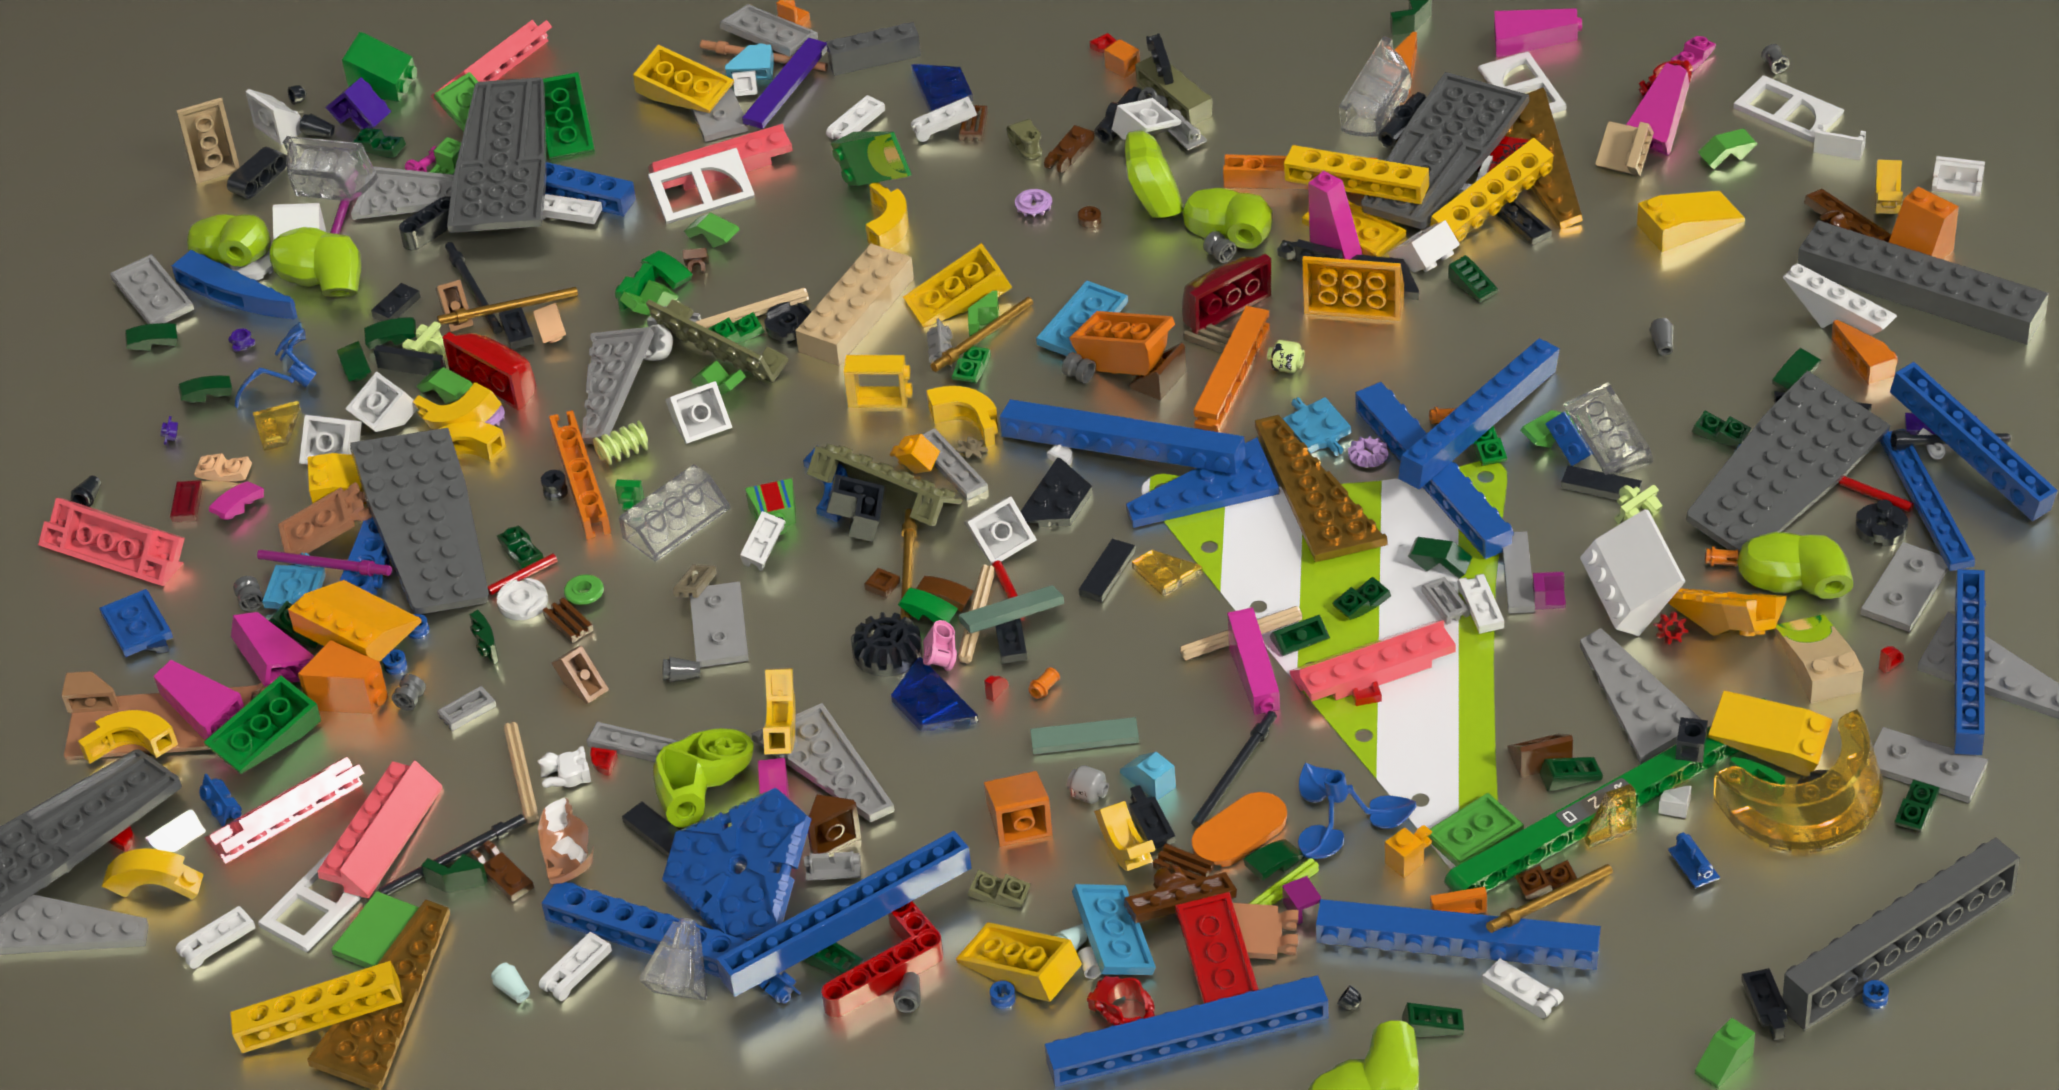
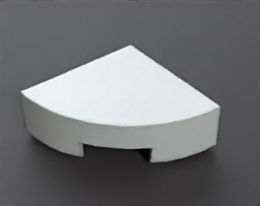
(1062, 452)

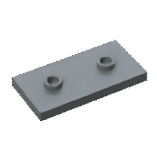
(767, 29)
(723, 119)
(152, 291)
(1905, 587)
(719, 625)
(1910, 758)

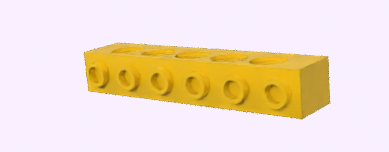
(1359, 173)
(1496, 181)
(316, 1007)

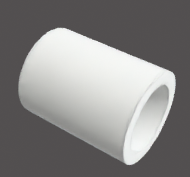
(1089, 963)

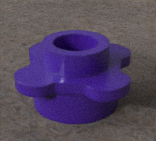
(241, 339)
(169, 430)

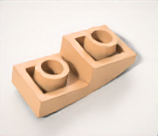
(549, 323)
(217, 468)

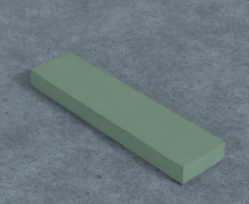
(1011, 609)
(1084, 735)

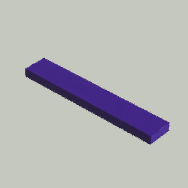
(785, 83)

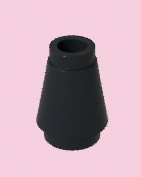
(315, 126)
(86, 491)

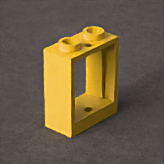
(877, 396)

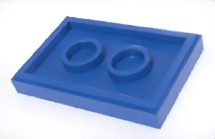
(135, 622)

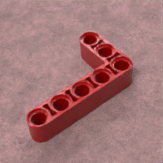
(916, 953)

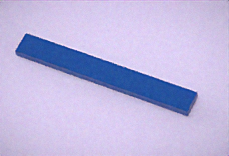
(1930, 506)

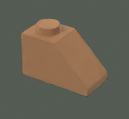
(452, 297)
(580, 674)
(87, 693)

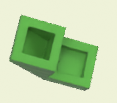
(1722, 145)
(446, 156)
(714, 228)
(653, 291)
(983, 312)
(717, 373)
(446, 383)
(1538, 432)

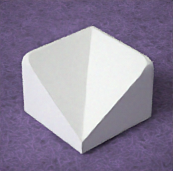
(1675, 801)

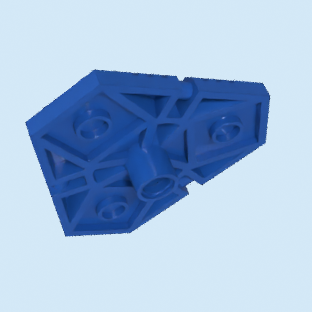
(733, 869)

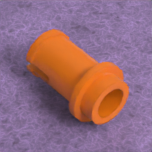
(1437, 415)
(1721, 557)
(1040, 687)

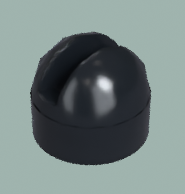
(296, 94)
(1350, 998)

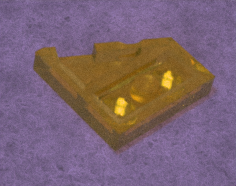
(277, 424)
(1165, 571)
(1614, 817)

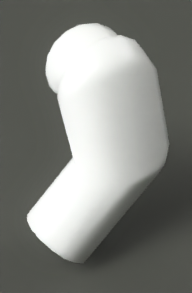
(1935, 451)

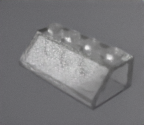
(673, 513)

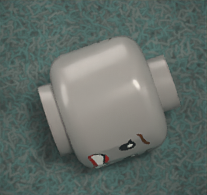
(1087, 784)

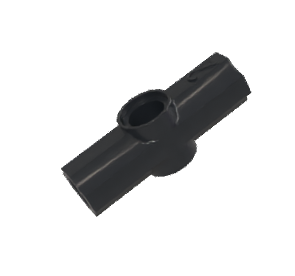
(1402, 115)
(1104, 129)

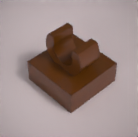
(696, 257)

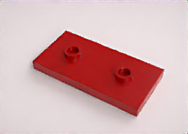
(1216, 947)

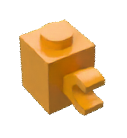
(915, 453)
(1406, 850)

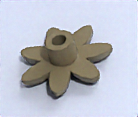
(971, 447)

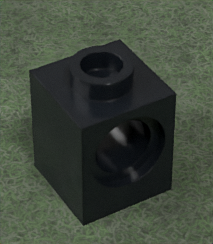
(1691, 739)

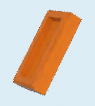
(1463, 901)

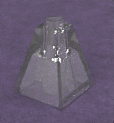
(678, 963)

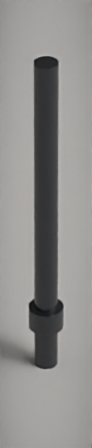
(458, 261)
(1258, 735)
(497, 832)

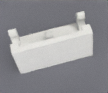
(1839, 144)
(1958, 176)
(761, 540)

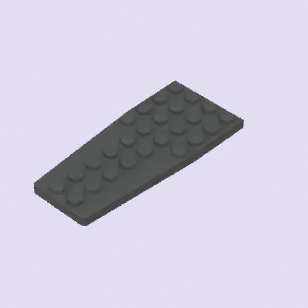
(1451, 137)
(501, 158)
(1786, 463)
(423, 518)
(78, 822)

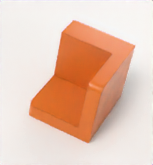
(787, 10)
(1121, 58)

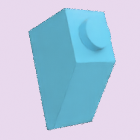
(753, 57)
(1152, 773)

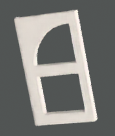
(1495, 72)
(1823, 111)
(725, 162)
(301, 890)

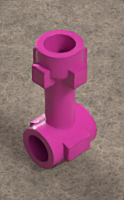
(423, 163)

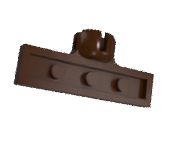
(1841, 215)
(1175, 890)

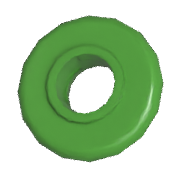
(583, 582)

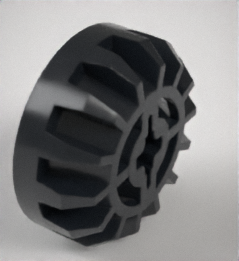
(890, 649)

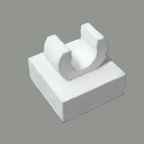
(745, 83)

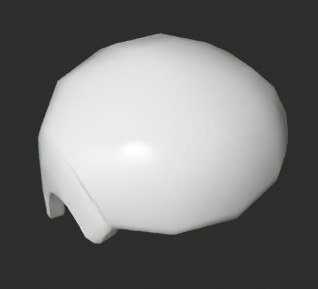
(660, 344)

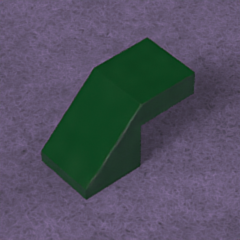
(1410, 20)
(1431, 552)
(462, 875)

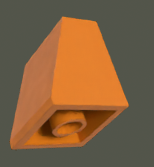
(1926, 224)
(343, 681)
(1018, 808)

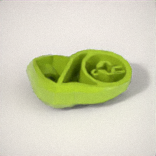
(1151, 175)
(1387, 1066)

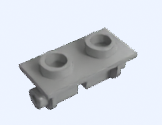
(1186, 133)
(938, 341)
(840, 866)

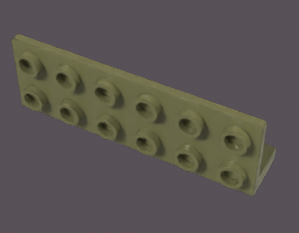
(676, 319)
(928, 500)

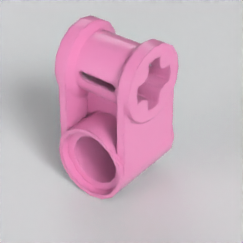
(940, 646)

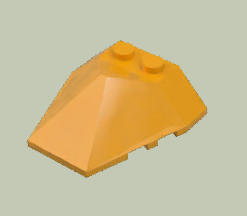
(1729, 611)

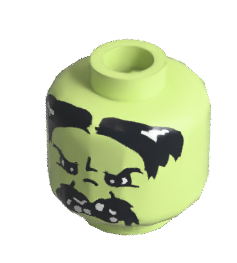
(1286, 356)

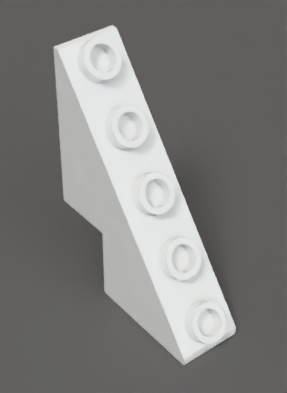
(1833, 302)

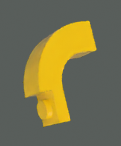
(1888, 187)
(893, 223)
(964, 404)
(475, 405)
(477, 439)
(781, 712)
(128, 728)
(1123, 837)
(151, 867)

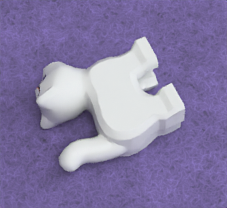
(570, 766)

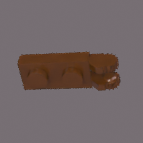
(1069, 148)
(503, 872)

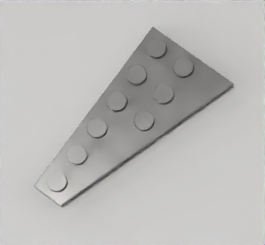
(401, 192)
(610, 375)
(2005, 673)
(1637, 698)
(832, 763)
(59, 925)

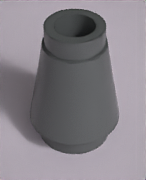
(1662, 335)
(679, 669)
(908, 995)

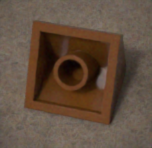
(1163, 375)
(1530, 755)
(832, 824)

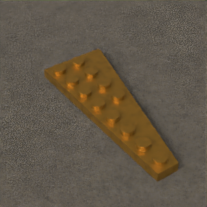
(1556, 188)
(1320, 504)
(366, 1045)

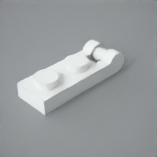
(856, 118)
(943, 118)
(571, 209)
(1481, 603)
(215, 936)
(575, 966)
(1522, 988)

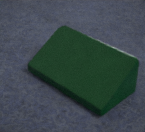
(1300, 635)

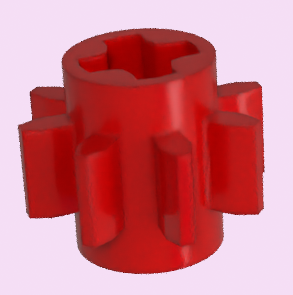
(1672, 634)

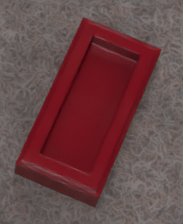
(186, 501)

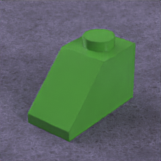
(1726, 1053)

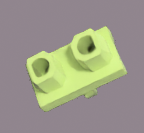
(428, 340)
(1634, 503)

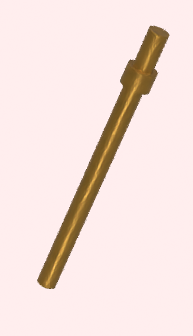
(462, 315)
(952, 354)
(909, 532)
(1512, 916)

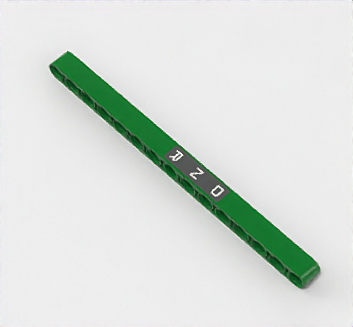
(1573, 821)

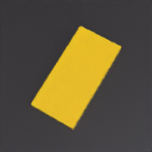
(1374, 233)

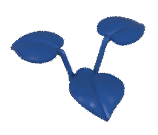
(299, 370)
(1319, 783)

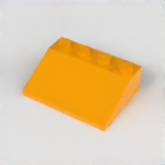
(1353, 288)
(351, 619)

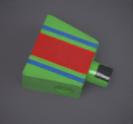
(775, 499)

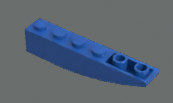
(230, 287)

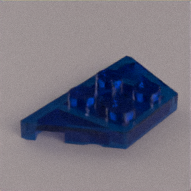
(941, 84)
(930, 700)

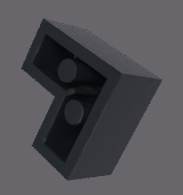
(857, 501)

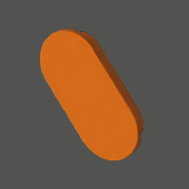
(1240, 828)

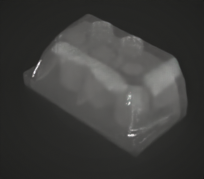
(1376, 92)
(328, 168)
(1609, 431)

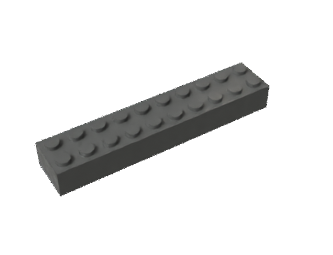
(1924, 282)
(1900, 932)

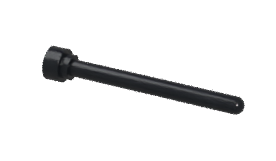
(1901, 440)

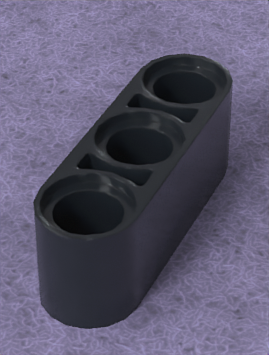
(257, 172)
(425, 224)

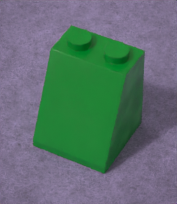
(380, 65)

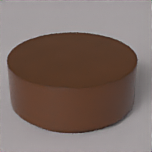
(1089, 217)

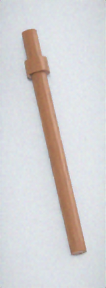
(723, 48)

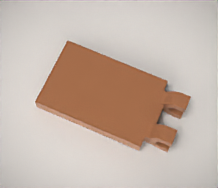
(323, 520)
(1263, 928)

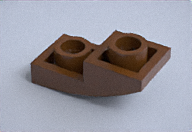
(947, 590)
(1539, 882)

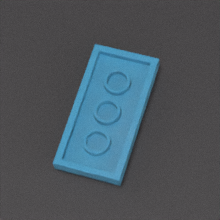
(1076, 312)
(1113, 934)

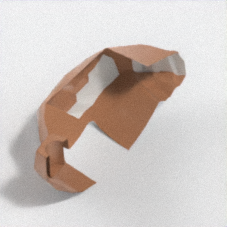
(563, 842)

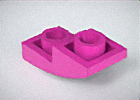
(1696, 51)
(233, 500)

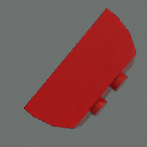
(491, 366)

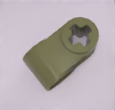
(1025, 138)

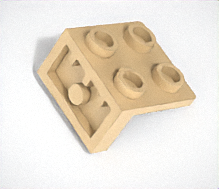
(1625, 147)

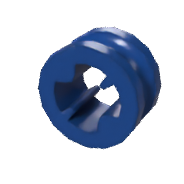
(420, 631)
(395, 667)
(1002, 987)
(1875, 1001)

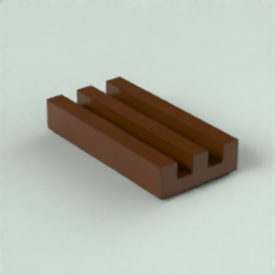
(972, 133)
(579, 619)
(1185, 860)

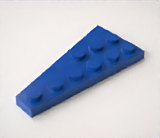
(1206, 490)

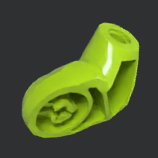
(1238, 216)
(230, 238)
(315, 258)
(1795, 562)
(694, 764)

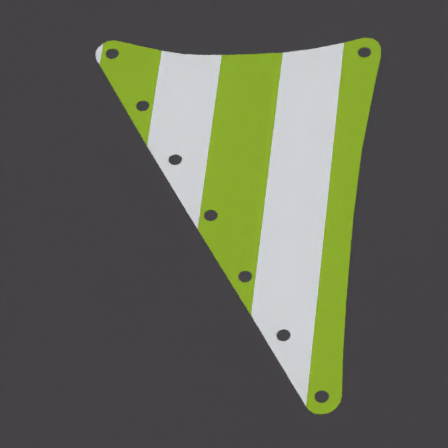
(1433, 725)

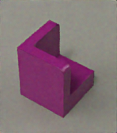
(1549, 590)
(1300, 895)

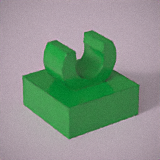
(629, 492)

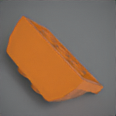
(1123, 341)

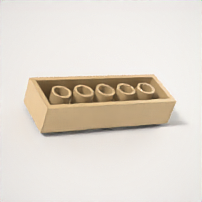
(854, 304)

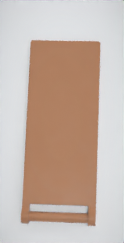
(187, 738)

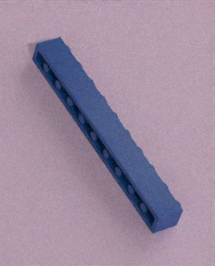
(1478, 414)
(1123, 436)
(1449, 487)
(843, 913)
(1457, 934)
(1186, 1031)

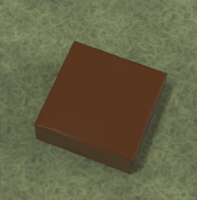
(882, 583)

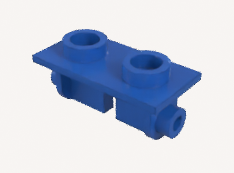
(1568, 438)
(219, 800)
(1693, 861)
(780, 987)

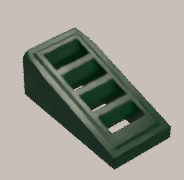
(1465, 266)
(1555, 778)
(827, 964)
(1416, 1014)

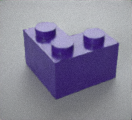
(360, 105)

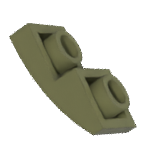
(998, 891)

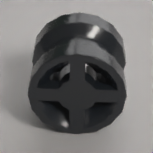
(554, 485)

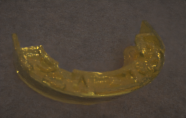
(1813, 813)

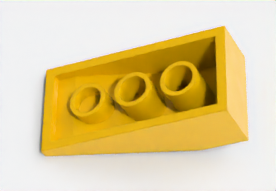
(680, 81)
(1685, 217)
(957, 287)
(330, 473)
(1771, 731)
(1027, 959)

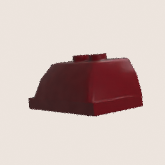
(1226, 291)

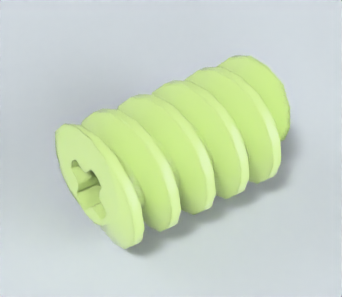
(621, 442)

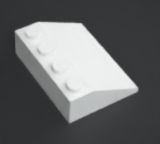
(1633, 572)

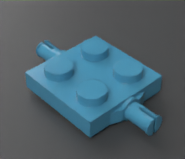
(1318, 425)
(291, 583)

